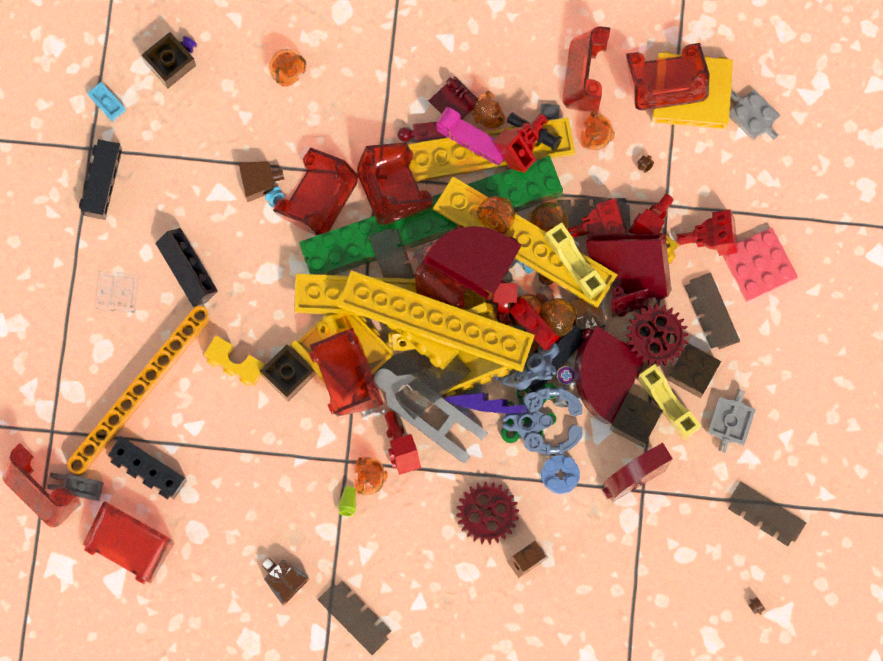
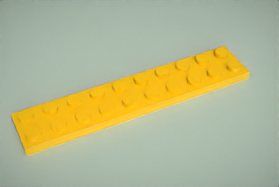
(447, 158)
(460, 205)
(323, 292)
(436, 321)

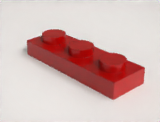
(534, 323)

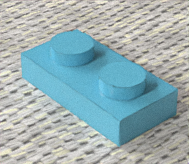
(106, 102)

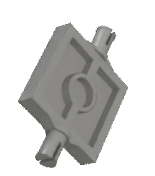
(753, 115)
(731, 421)

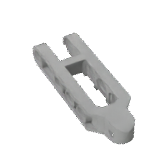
(390, 384)

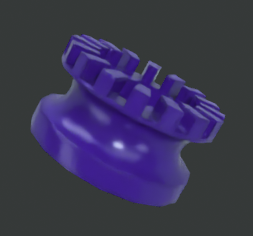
(188, 44)

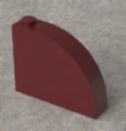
(474, 257)
(636, 259)
(604, 373)
(637, 472)

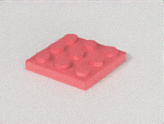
(760, 265)

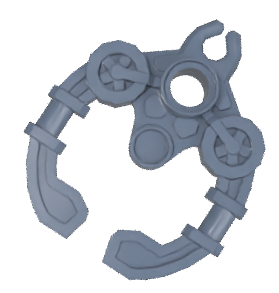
(536, 367)
(538, 421)

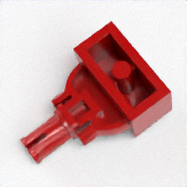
(518, 144)
(603, 220)
(652, 220)
(714, 233)
(505, 294)
(403, 449)

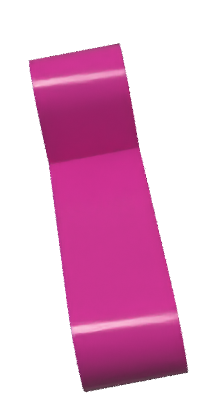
(468, 136)

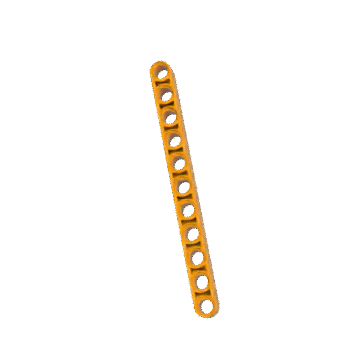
(137, 400)

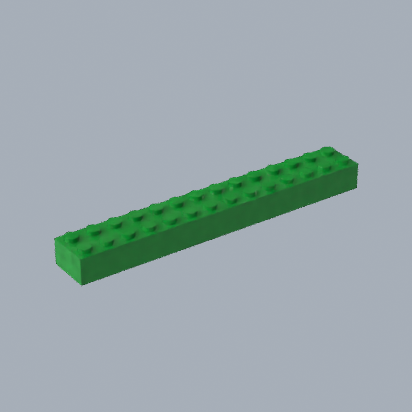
(350, 244)

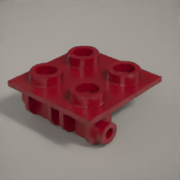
(455, 96)
(623, 304)

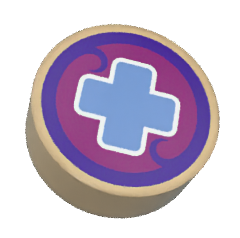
(565, 376)

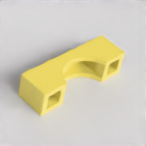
(569, 255)
(660, 392)

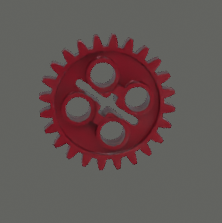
(671, 326)
(495, 497)

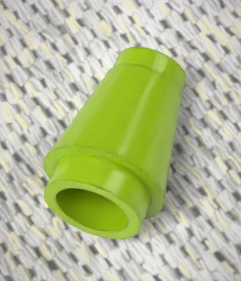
(347, 503)

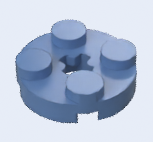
(569, 481)

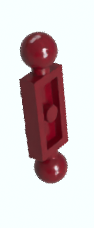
(421, 132)

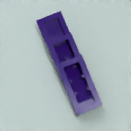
(482, 403)

